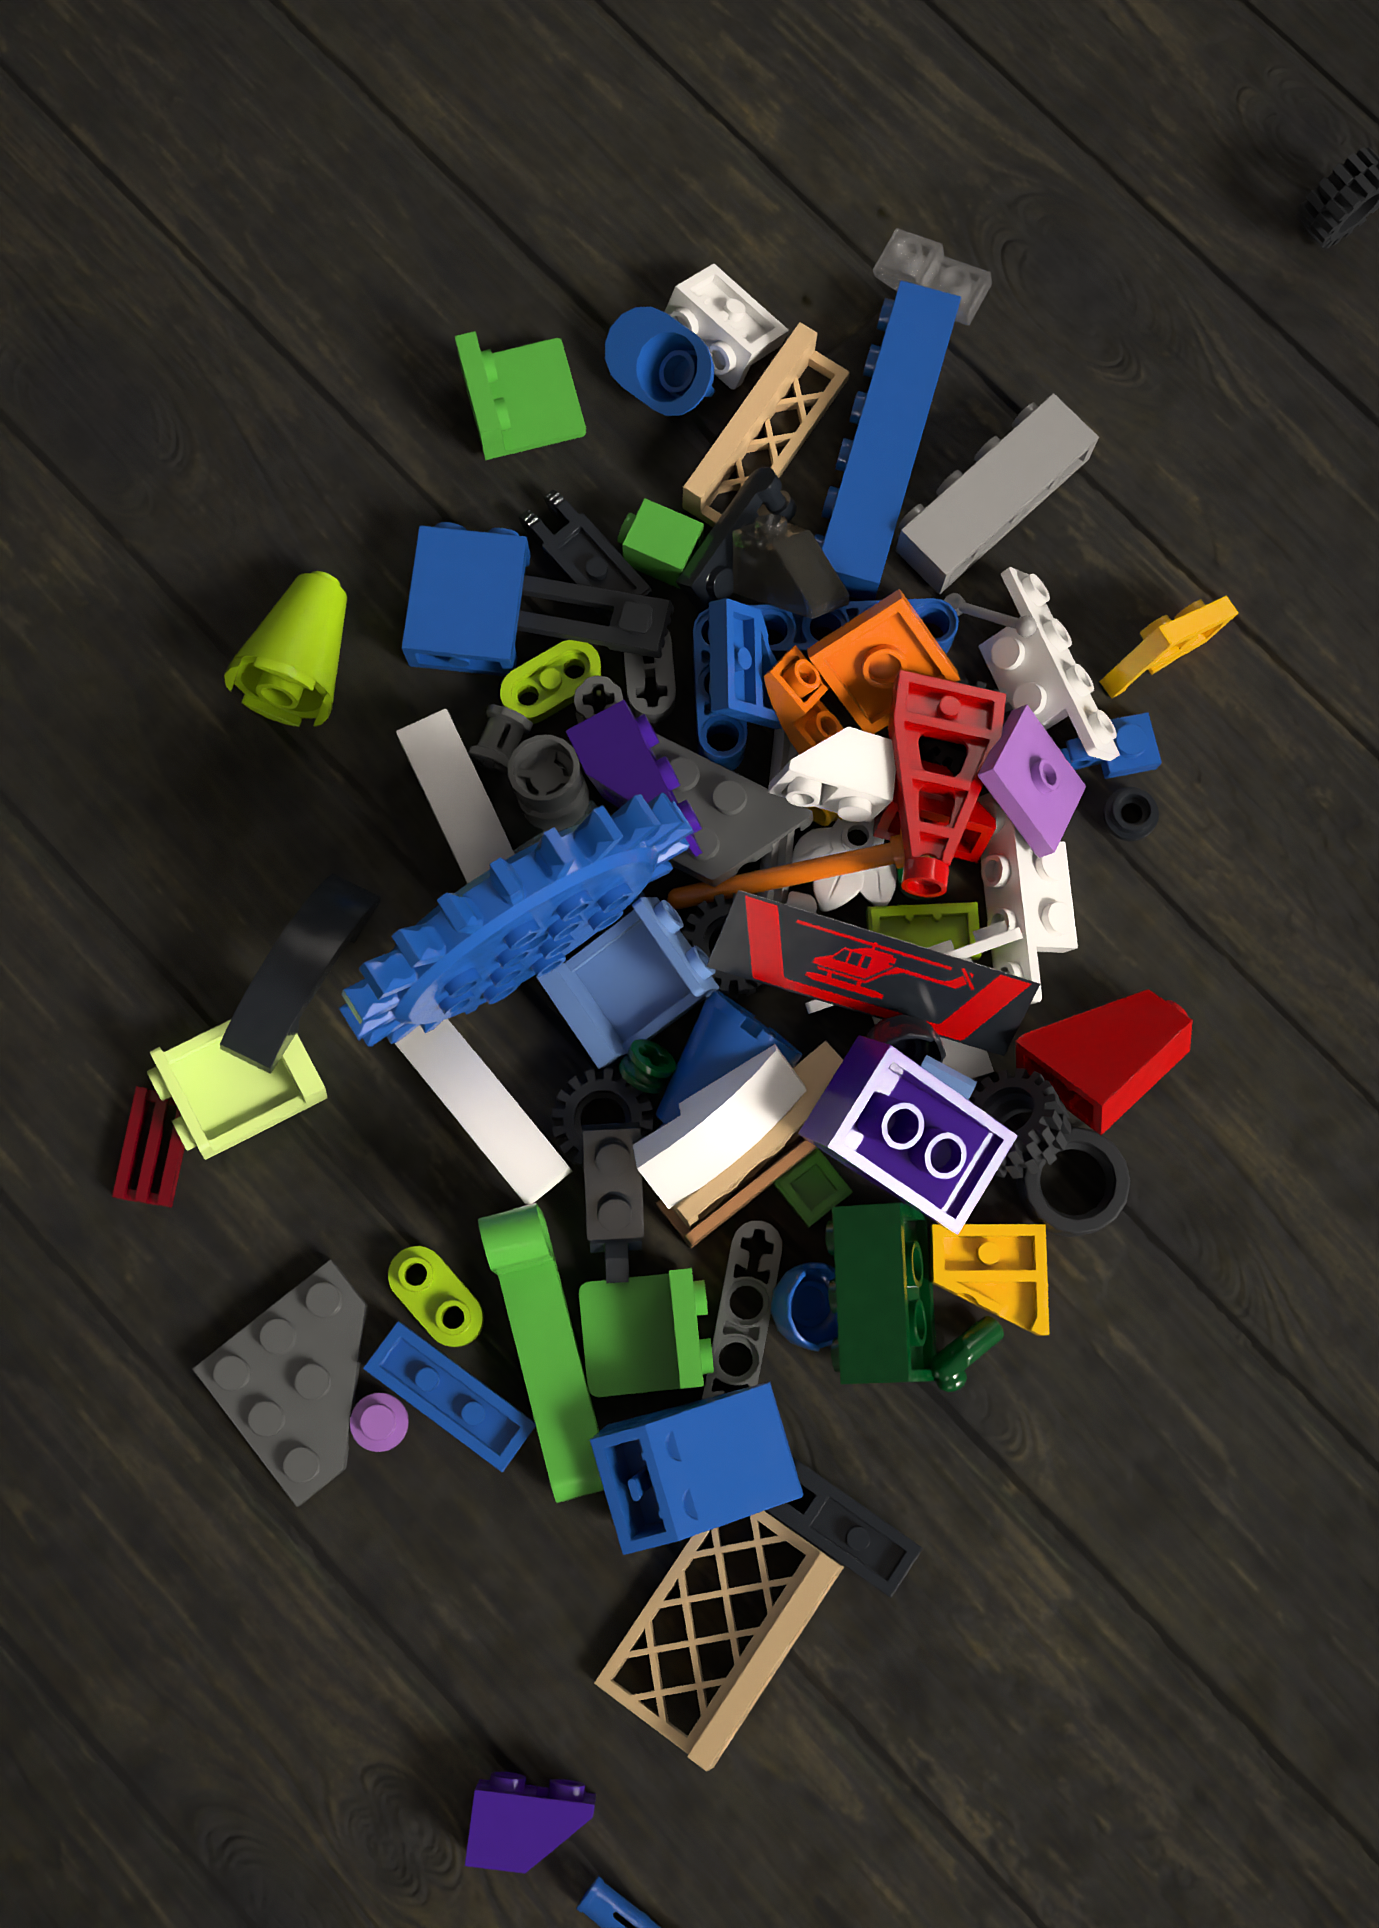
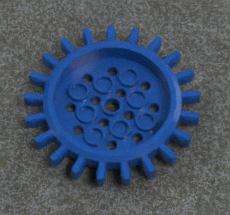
(515, 920)

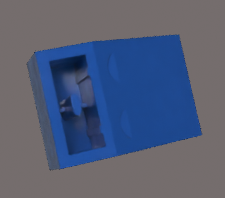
(695, 1467)

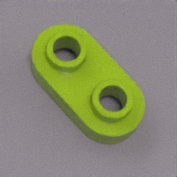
(547, 679)
(435, 1295)

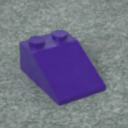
(908, 1133)

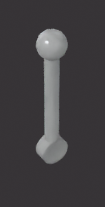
(1025, 625)

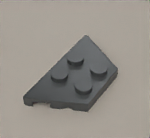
(735, 815)

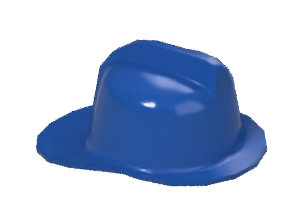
(659, 361)

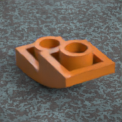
(795, 696)

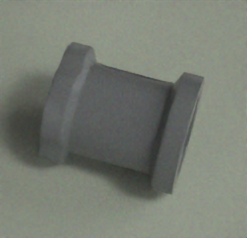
(587, 694)
(499, 721)

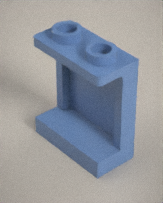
(630, 981)

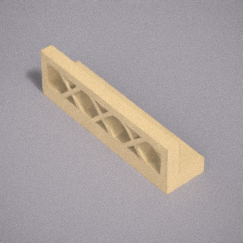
(755, 415)
(815, 1073)

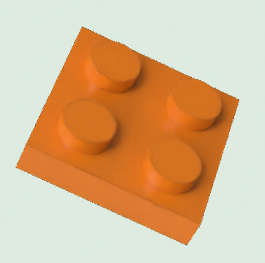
(870, 651)

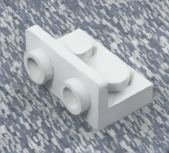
(727, 322)

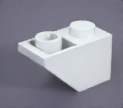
(842, 774)

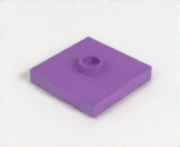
(1032, 781)

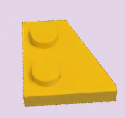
(996, 1270)

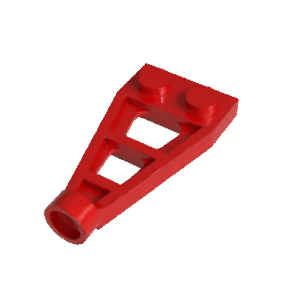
(951, 714)

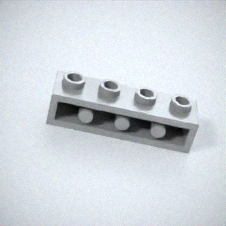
(995, 493)

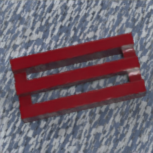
(131, 1147)

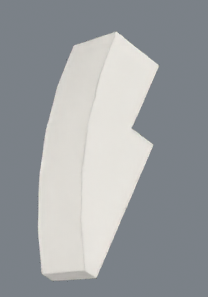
(455, 793)
(718, 1126)

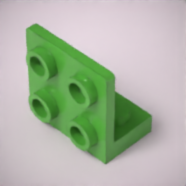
(520, 395)

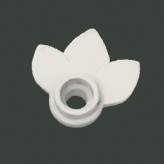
(874, 884)

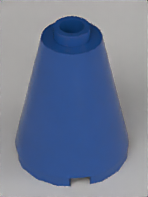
(719, 1043)

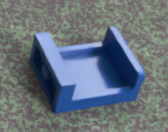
(465, 599)

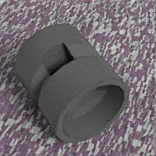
(548, 782)

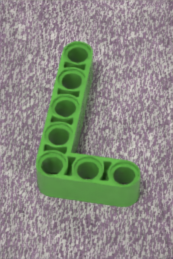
(545, 1341)

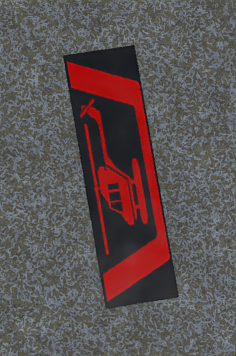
(870, 972)

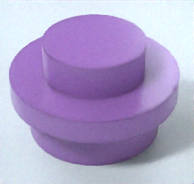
(379, 1422)

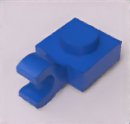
(1135, 745)

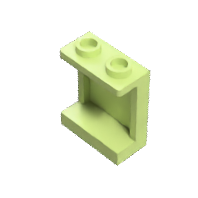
(228, 1098)

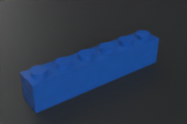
(887, 435)

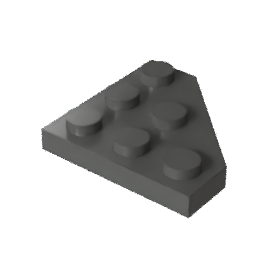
(295, 1380)

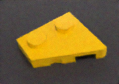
(1169, 640)

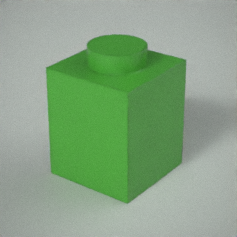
(660, 541)

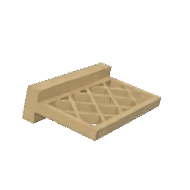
(753, 1667)

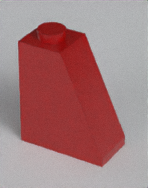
(1108, 1054)

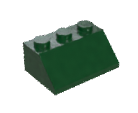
(881, 1294)

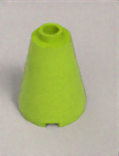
(294, 653)

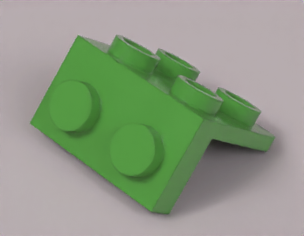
(644, 1334)

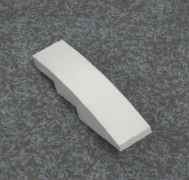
(485, 1110)

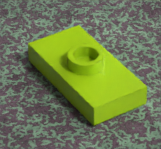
(927, 923)

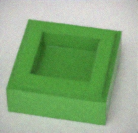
(812, 1187)

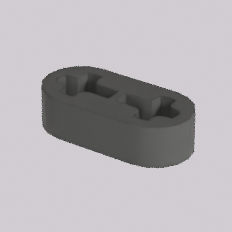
(664, 676)

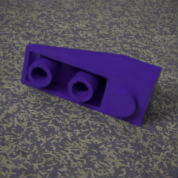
(622, 764)

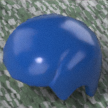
(803, 1308)

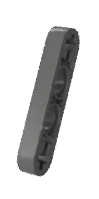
(748, 1331)

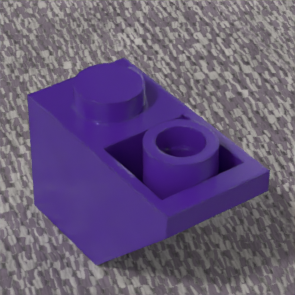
(523, 1823)

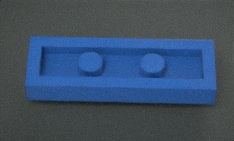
(450, 1396)

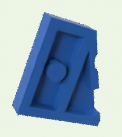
(739, 662)

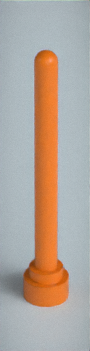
(794, 873)

